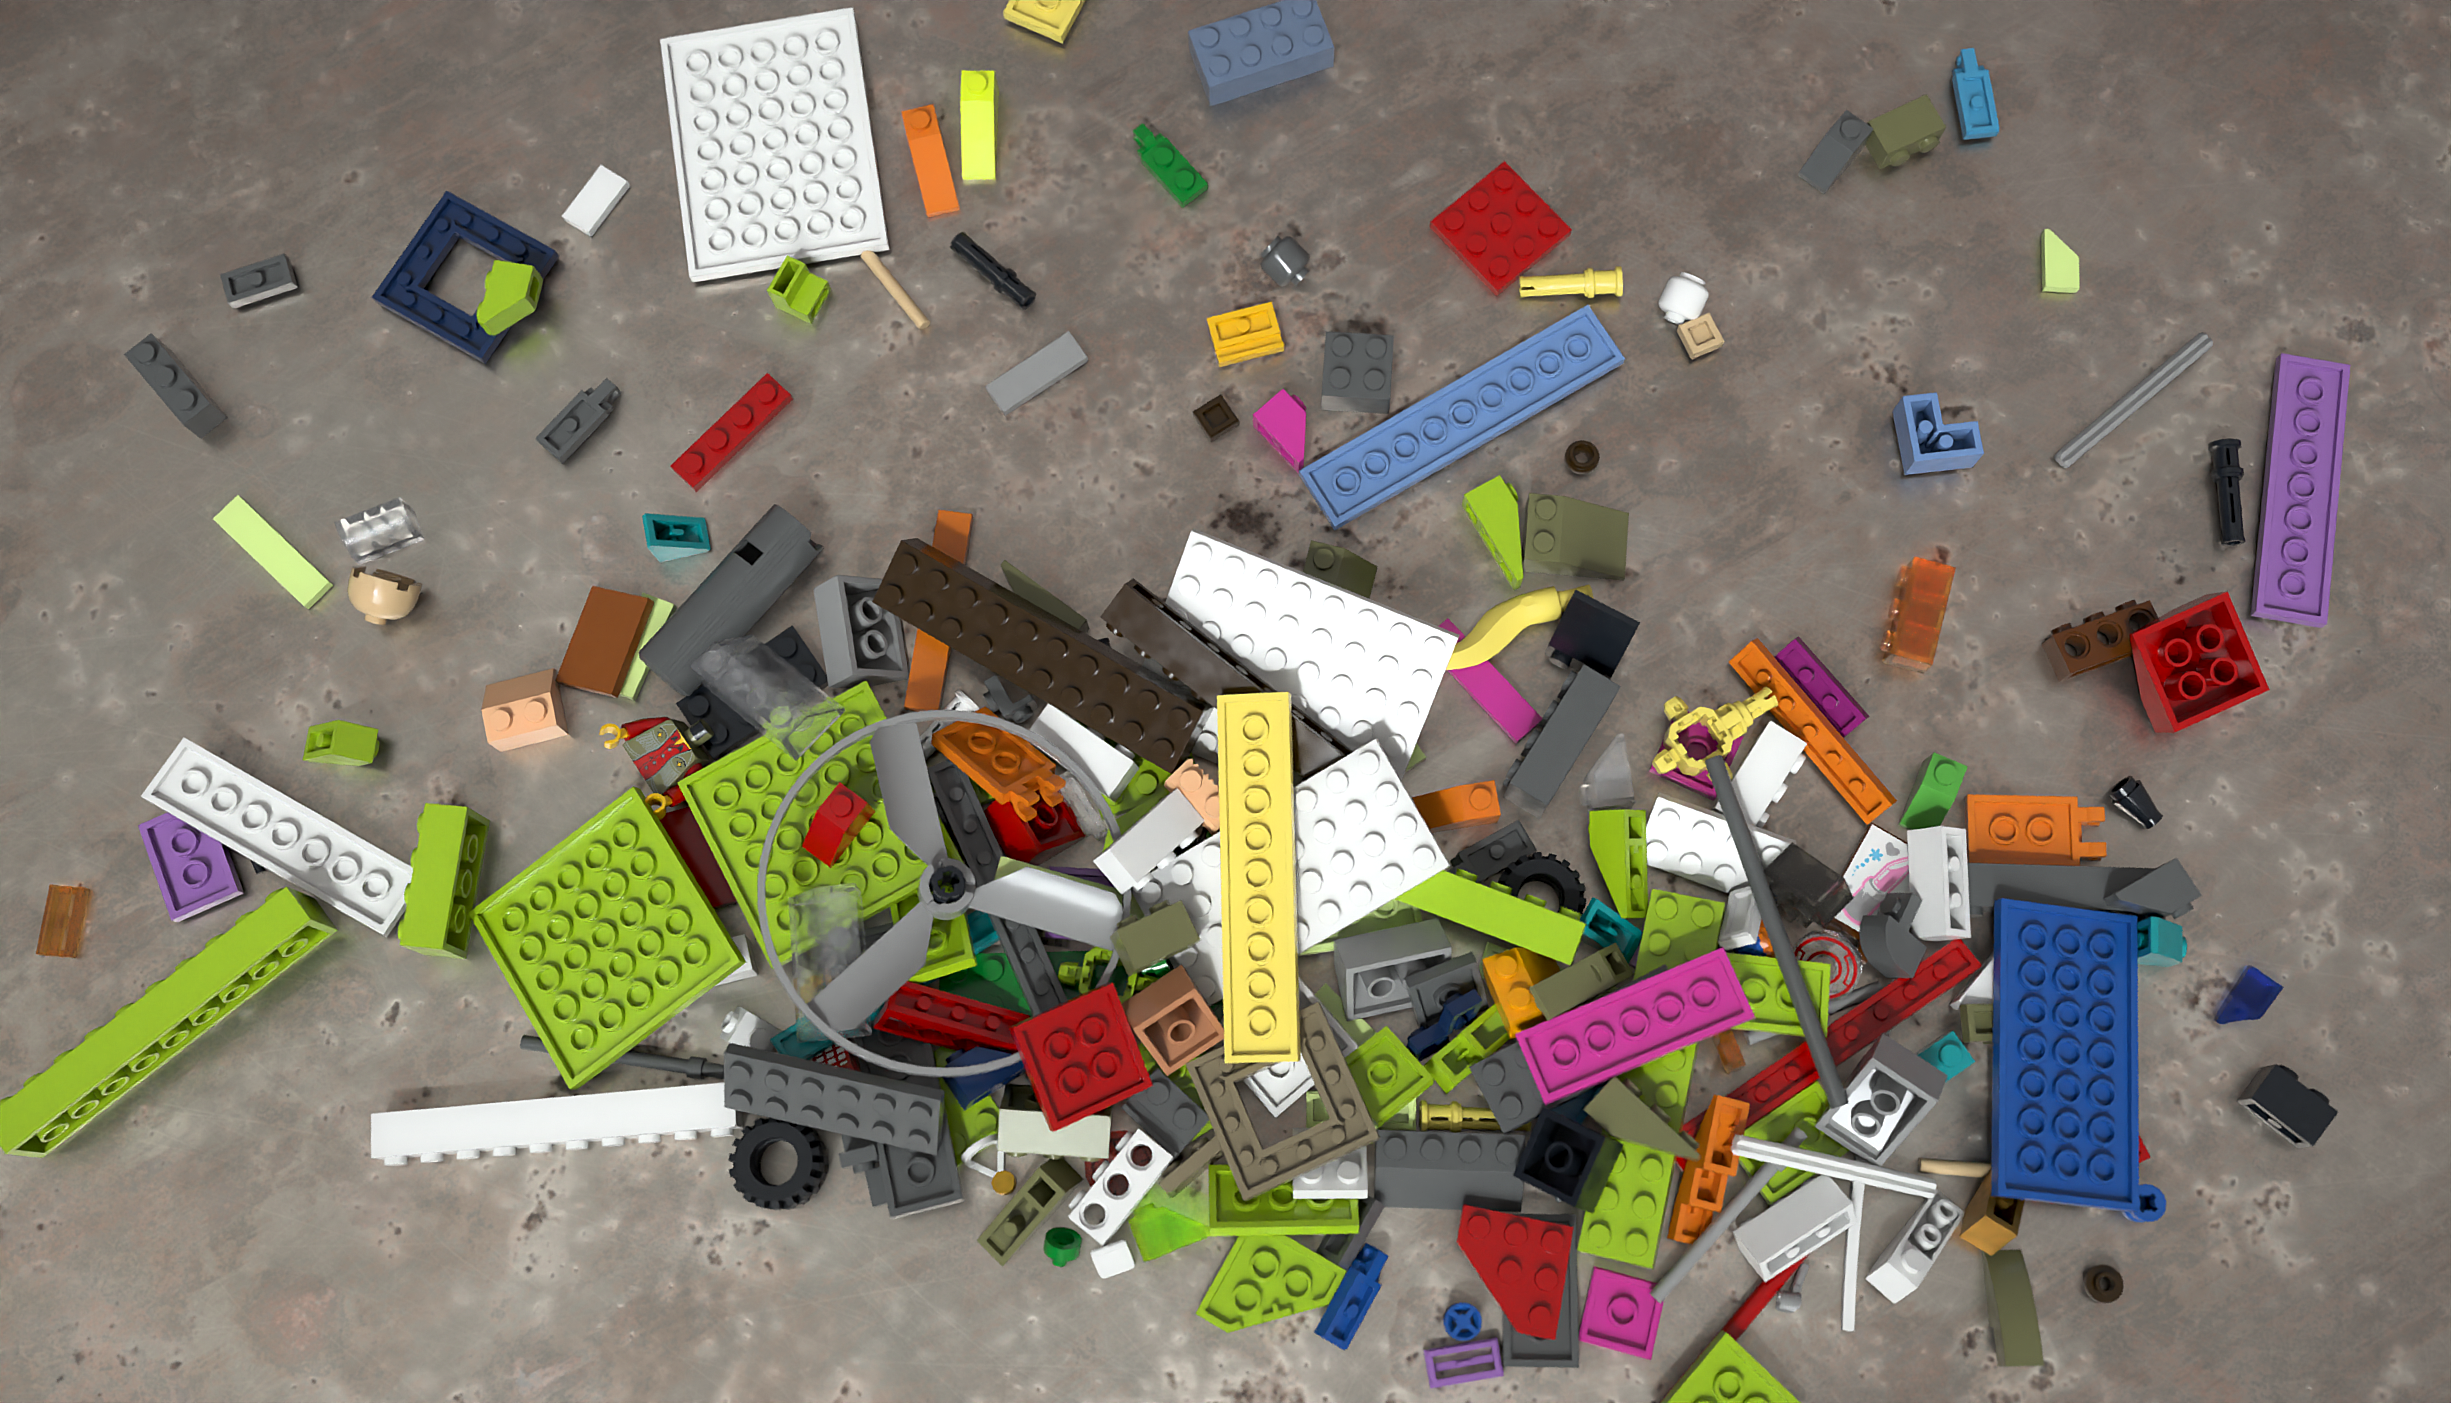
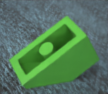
(1932, 792)

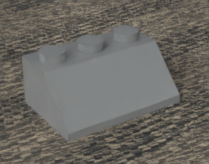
(857, 635)
(1375, 963)

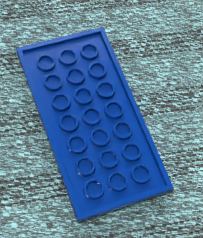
(2065, 1056)

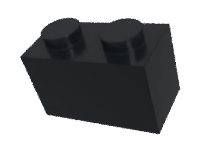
(2288, 1105)

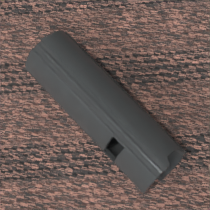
(731, 597)

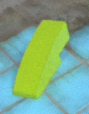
(1469, 1047)

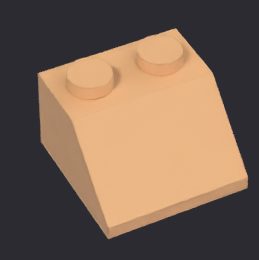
(523, 711)

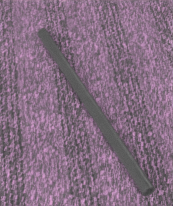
(1777, 933)

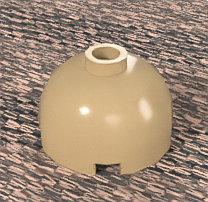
(382, 594)

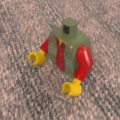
(663, 753)

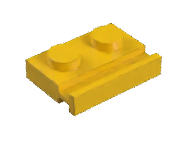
(1245, 334)

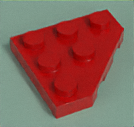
(1520, 1265)

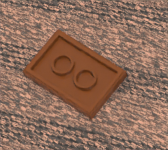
(604, 641)

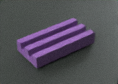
(1431, 1368)

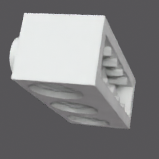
(1119, 1207)

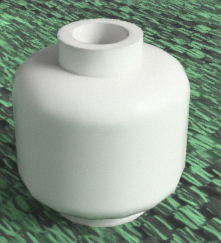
(1683, 298)

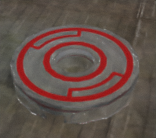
(1840, 951)

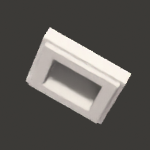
(1113, 1258)

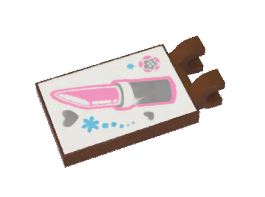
(1872, 871)

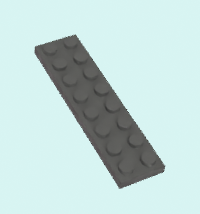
(910, 1177)

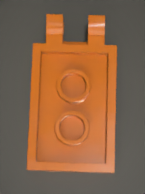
(1001, 764)
(2030, 830)

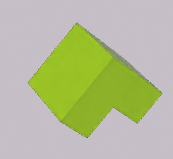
(798, 290)

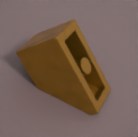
(1991, 1220)

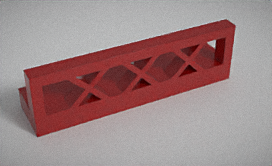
(951, 1017)

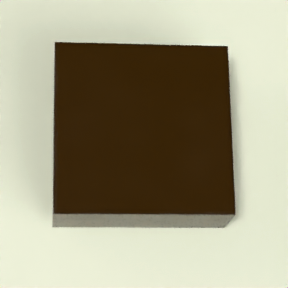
(1216, 418)

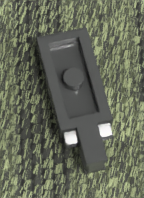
(578, 420)
(1494, 852)

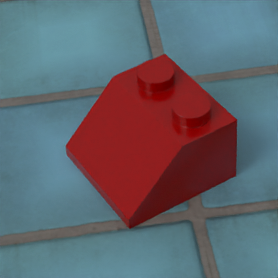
(1039, 838)

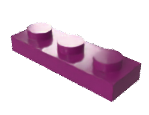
(1821, 687)

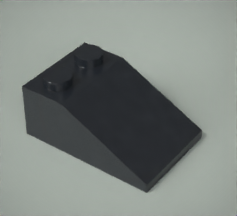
(1591, 636)

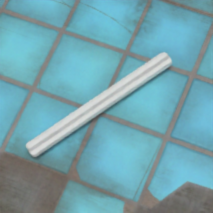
(1833, 1166)

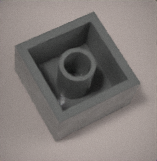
(1357, 372)

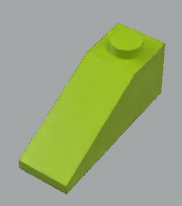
(1496, 518)
(1621, 854)

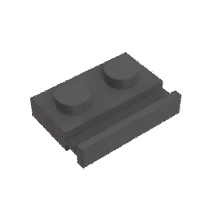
(1166, 1114)

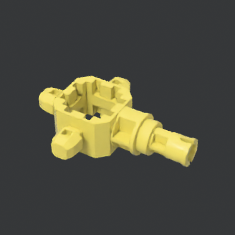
(1723, 724)

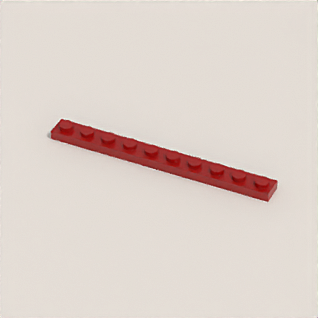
(1851, 1033)

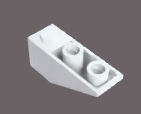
(1915, 1248)

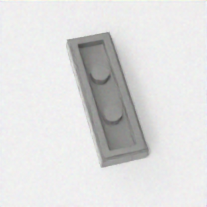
(1036, 373)

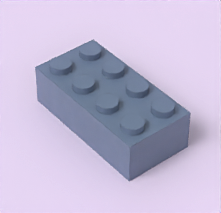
(1260, 49)

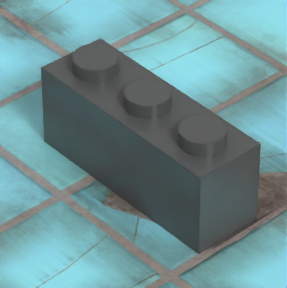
(175, 386)

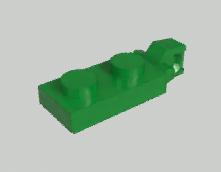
(1169, 166)

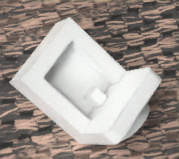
(748, 1030)

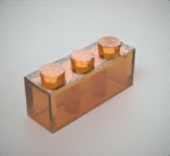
(1917, 614)

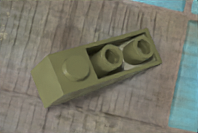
(1581, 981)
(1630, 1120)

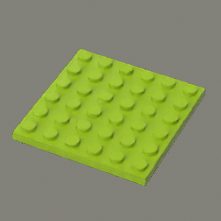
(743, 791)
(606, 938)

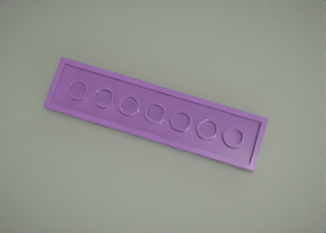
(2301, 491)

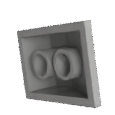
(1886, 1101)

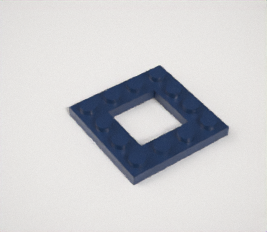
(405, 283)

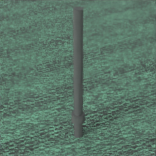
(693, 1067)

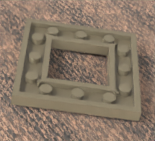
(1263, 1169)

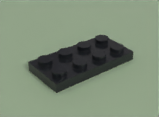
(728, 726)

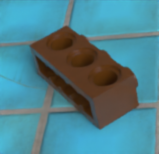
(2089, 649)

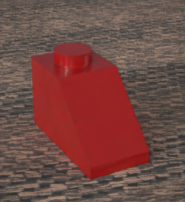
(836, 824)

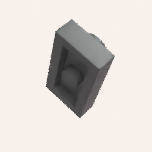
(258, 281)

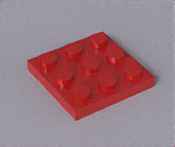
(1500, 228)
(1081, 1056)

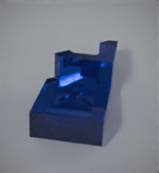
(2248, 997)

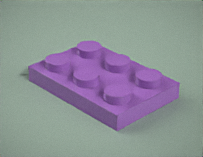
(188, 866)

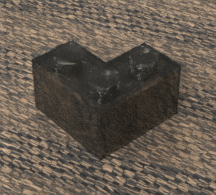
(1806, 888)

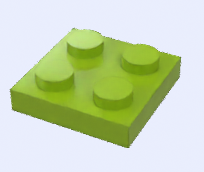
(1387, 1075)

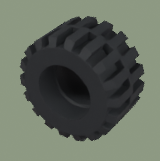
(1549, 871)
(748, 1159)

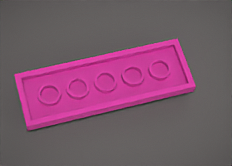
(1634, 1026)

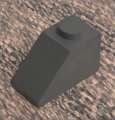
(1836, 151)
(2158, 893)

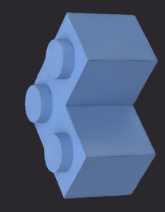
(1929, 444)

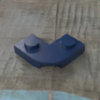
(1457, 1012)

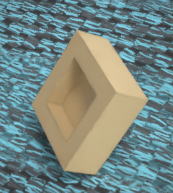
(1700, 336)

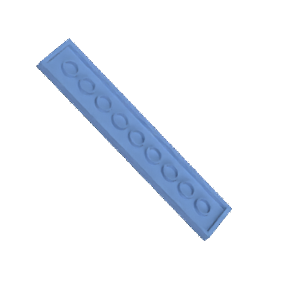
(1461, 417)

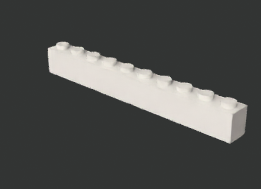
(551, 1122)

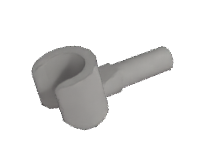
(1791, 1301)

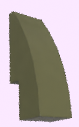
(2012, 1309)

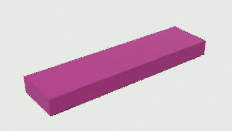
(1495, 695)

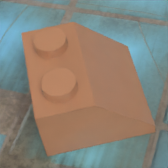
(1173, 1020)

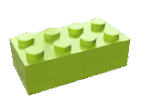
(444, 881)

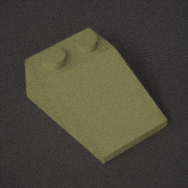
(1573, 538)

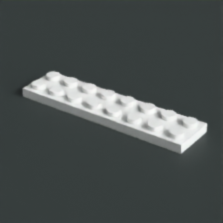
(282, 836)

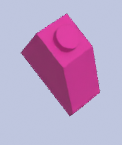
(1284, 426)

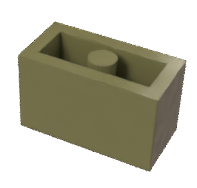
(1905, 132)
(1154, 937)

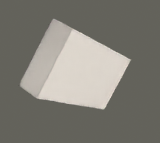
(596, 200)
(1740, 920)

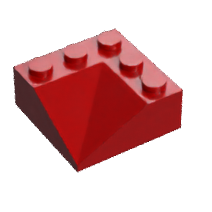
(2194, 663)

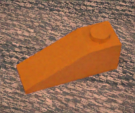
(930, 160)
(1460, 806)

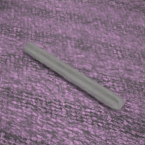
(2133, 400)

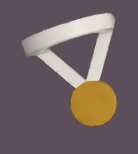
(1002, 1180)

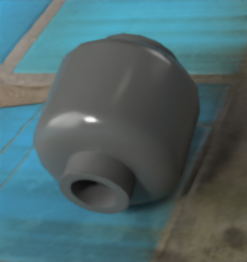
(1285, 261)

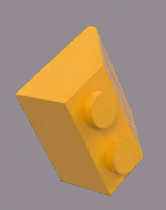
(1509, 980)

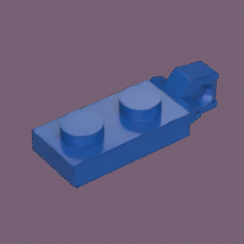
(1352, 1298)

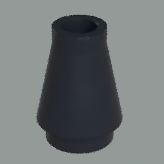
(2135, 801)

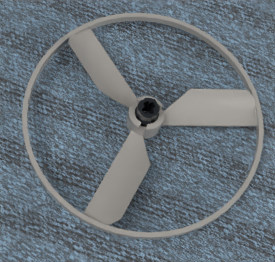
(911, 812)

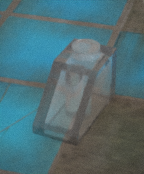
(1609, 780)

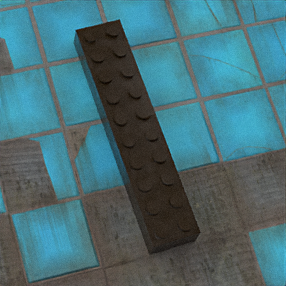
(1042, 654)

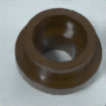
(1582, 447)
(2093, 1288)

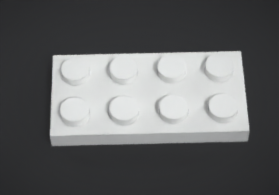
(1700, 845)

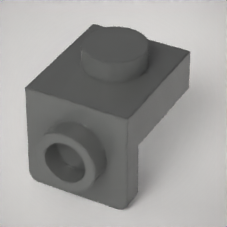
(999, 700)
(858, 1154)

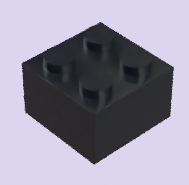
(1568, 1160)

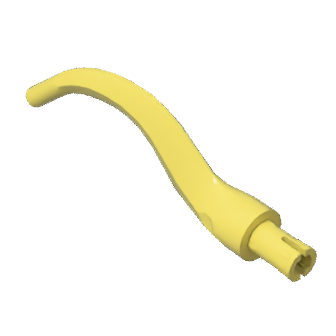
(1507, 620)

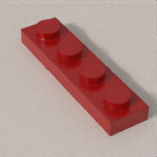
(731, 432)

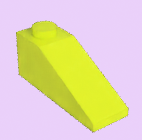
(979, 124)

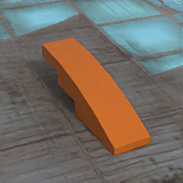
(1706, 1180)

